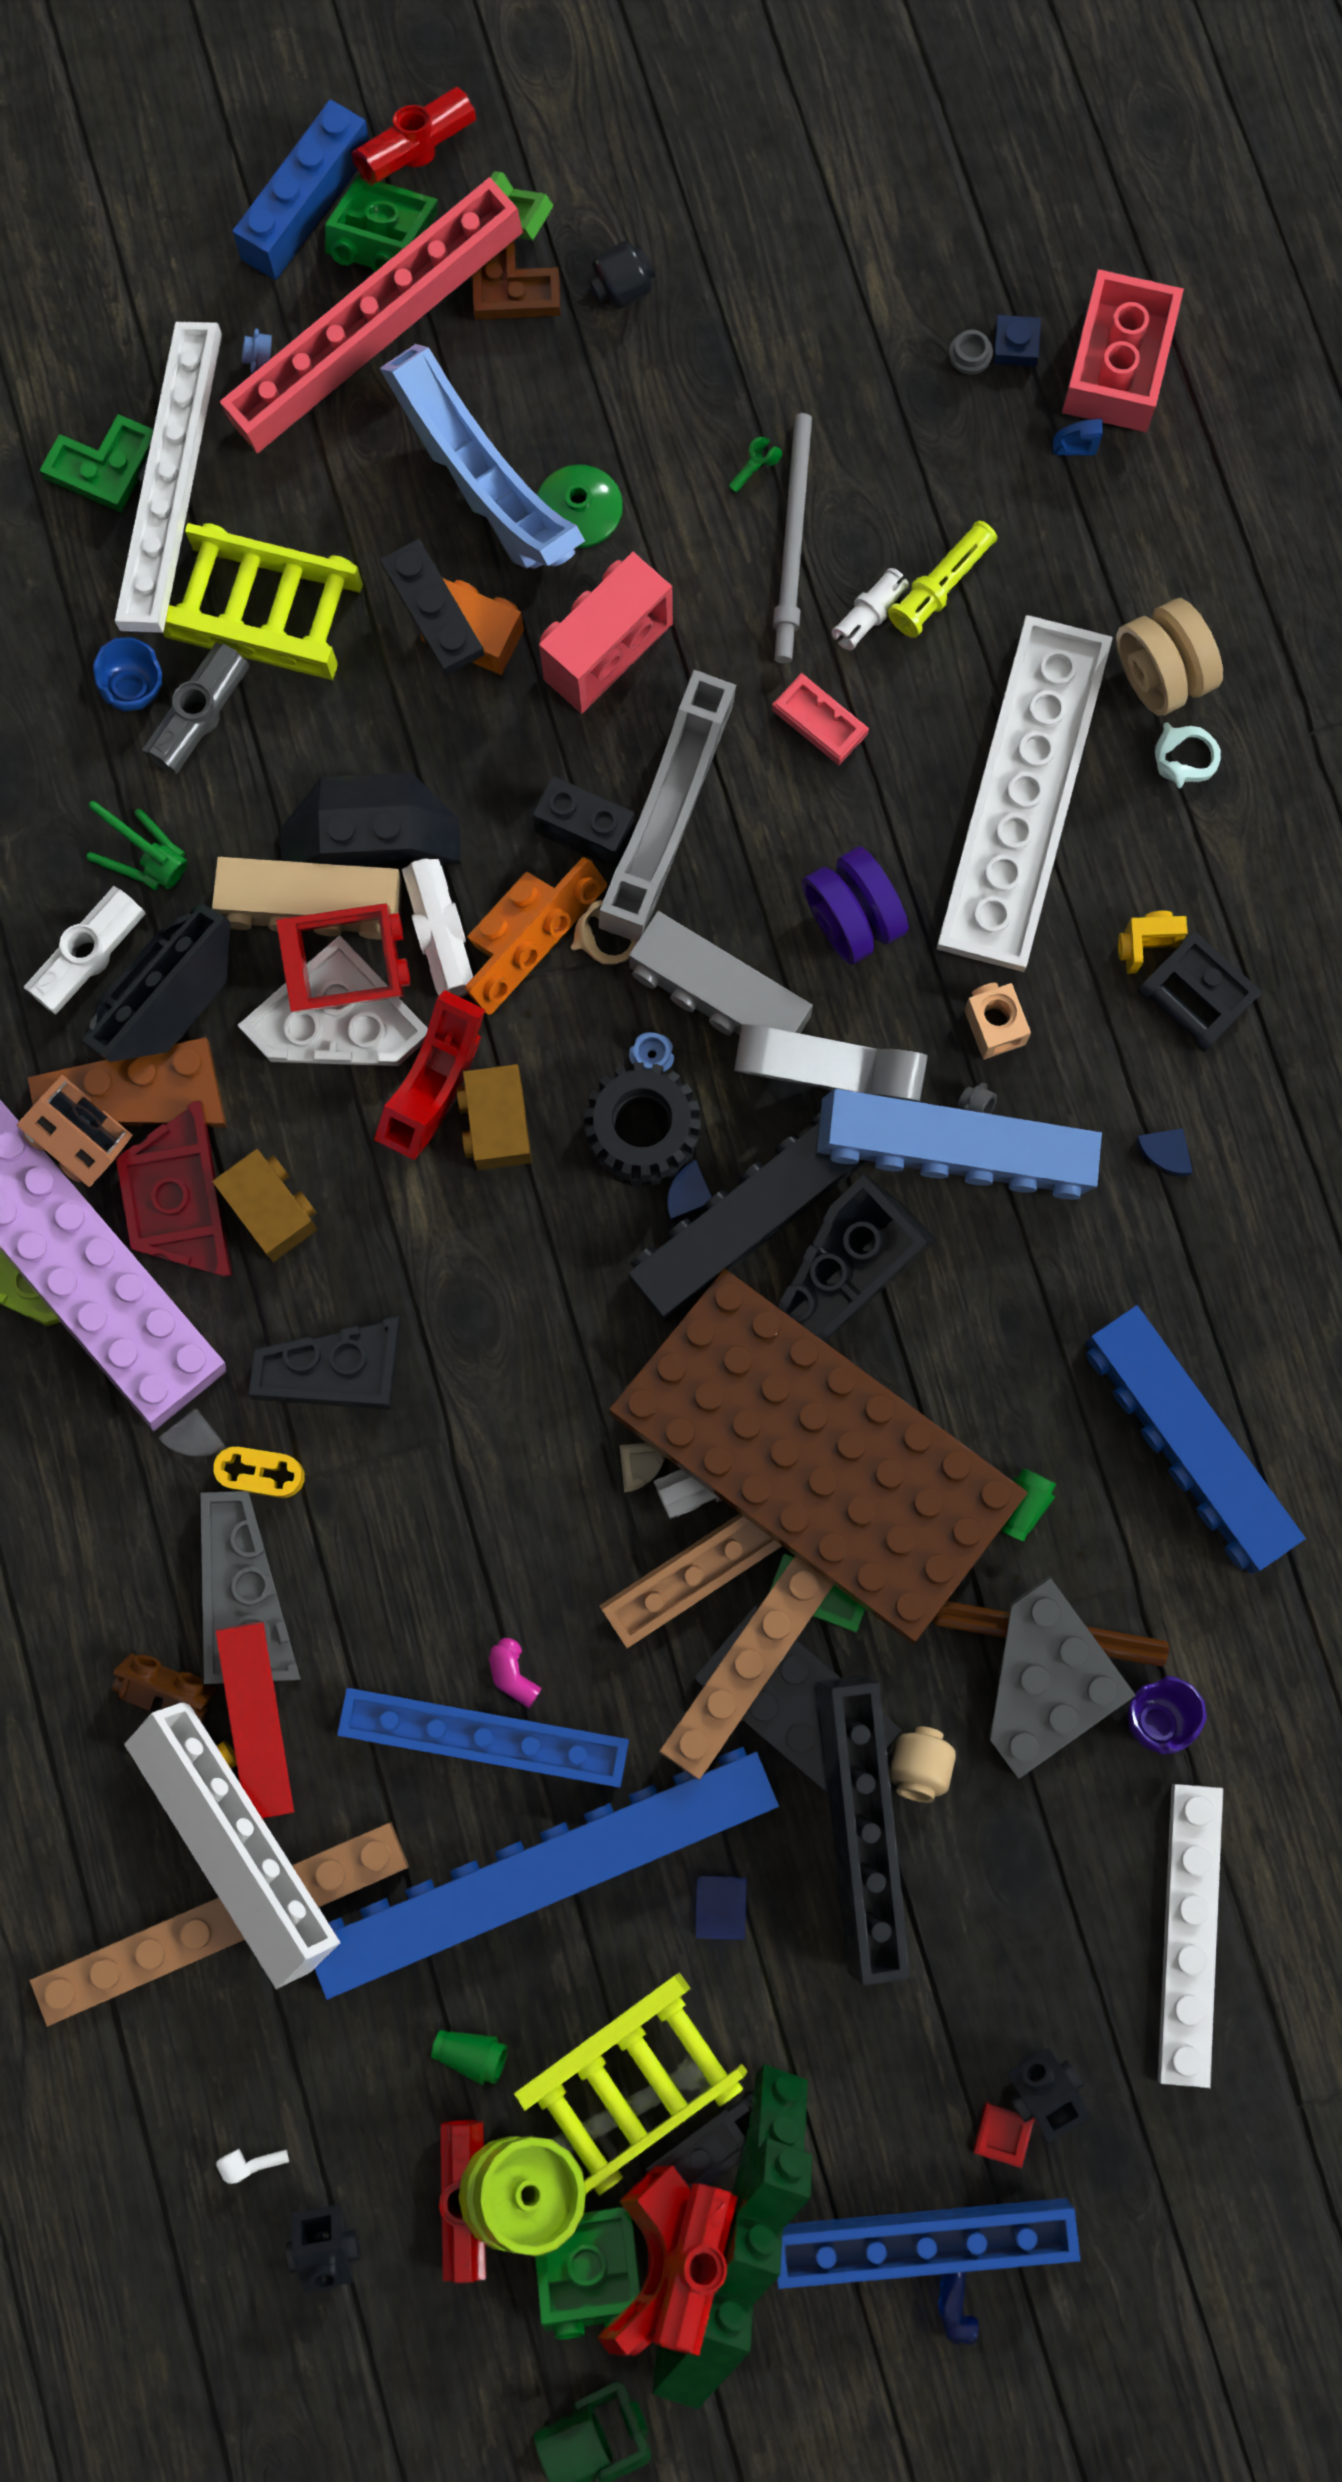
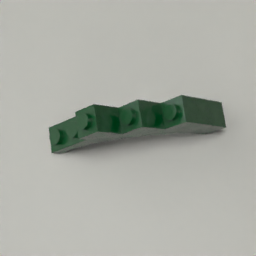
(769, 2191)

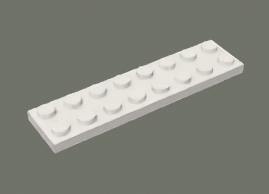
(1024, 794)

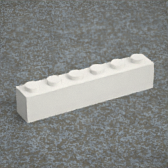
(232, 1844)

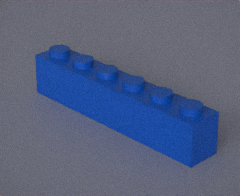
(1194, 1441)
(928, 2243)

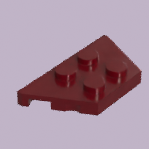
(171, 1195)

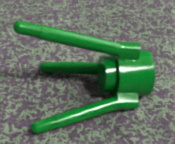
(162, 864)

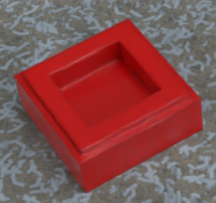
(1002, 2135)

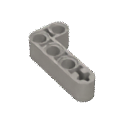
(830, 1063)

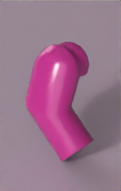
(506, 1672)

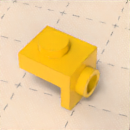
(1154, 930)

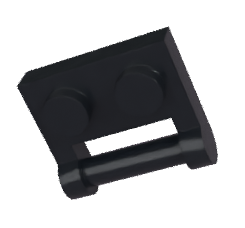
(1210, 981)

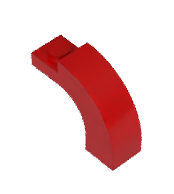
(432, 1083)
(659, 2210)

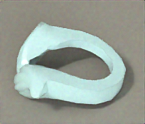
(1183, 773)

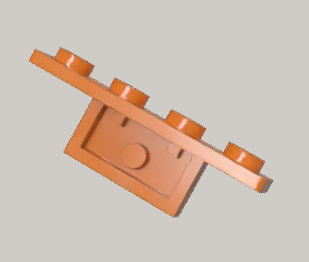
(526, 928)

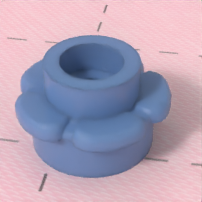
(256, 350)
(652, 1042)

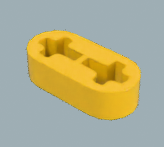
(257, 1483)

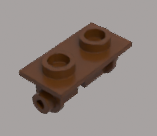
(144, 1679)

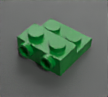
(376, 223)
(589, 2275)

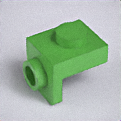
(532, 206)

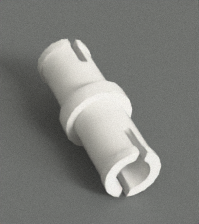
(870, 609)

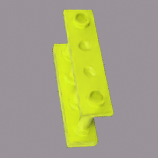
(270, 642)
(589, 2064)

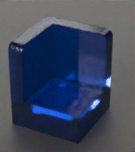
(721, 1907)

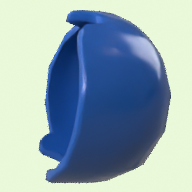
(127, 674)

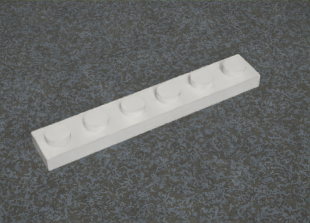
(1190, 1936)

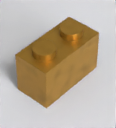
(496, 1117)
(266, 1205)

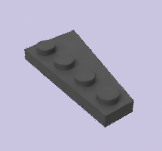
(238, 1583)

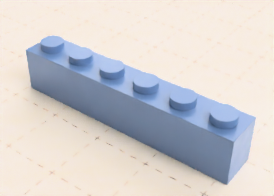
(958, 1143)

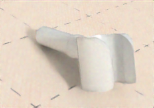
(234, 2168)

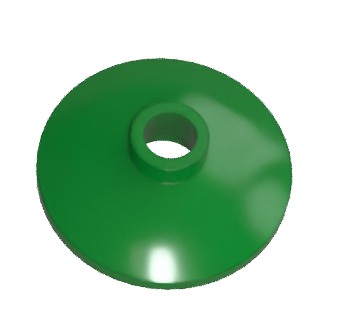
(597, 514)

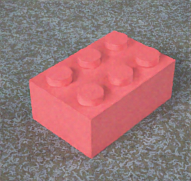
(1123, 350)
(606, 631)

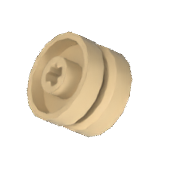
(1169, 656)

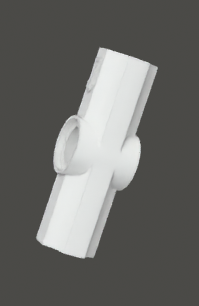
(103, 926)
(438, 926)

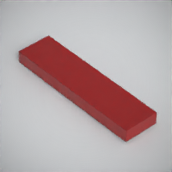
(255, 1718)

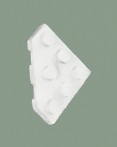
(351, 1034)

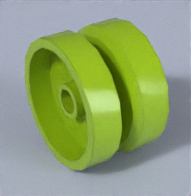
(550, 2200)

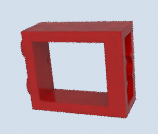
(296, 967)

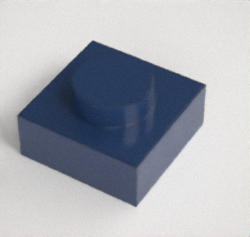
(1017, 340)

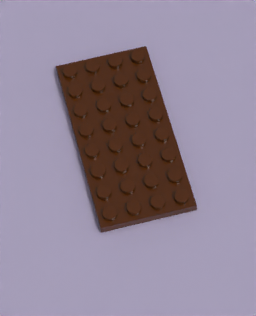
(818, 1455)

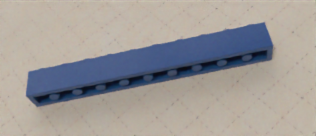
(545, 1872)

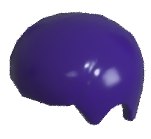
(1166, 1715)

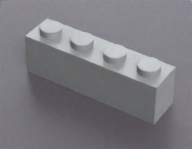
(713, 980)

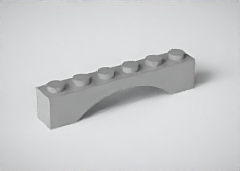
(668, 807)

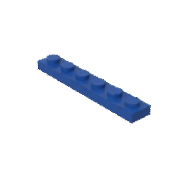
(483, 1737)

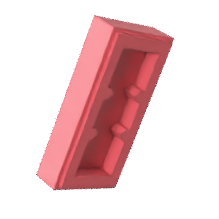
(820, 719)

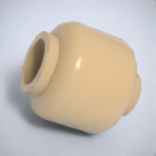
(922, 1765)

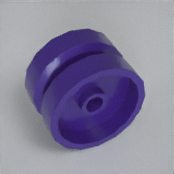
(855, 905)

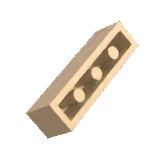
(270, 890)

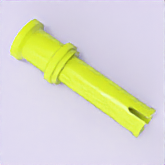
(931, 591)

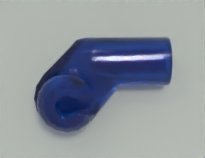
(950, 2306)

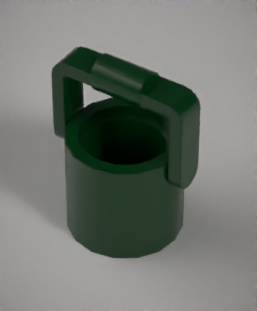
(578, 2447)

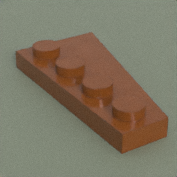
(147, 1087)

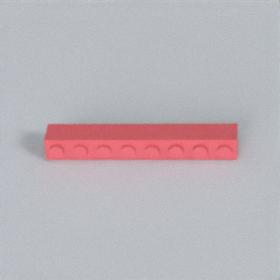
(373, 315)

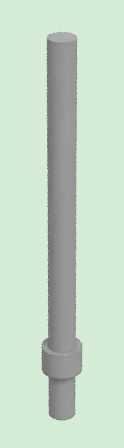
(787, 615)

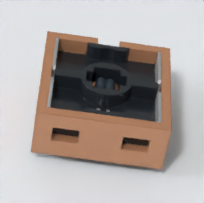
(74, 1131)

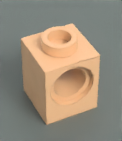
(991, 1038)

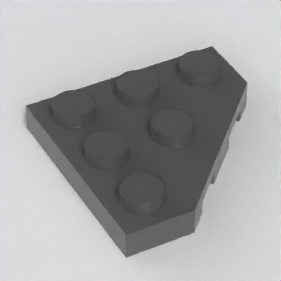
(1050, 1680)

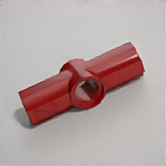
(413, 136)
(462, 2253)
(689, 2302)

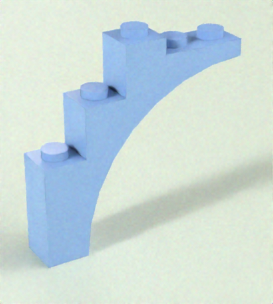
(522, 521)

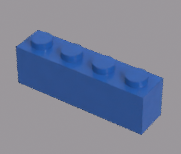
(301, 191)

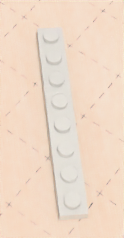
(168, 478)

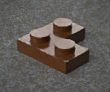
(510, 292)

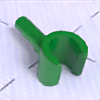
(756, 460)

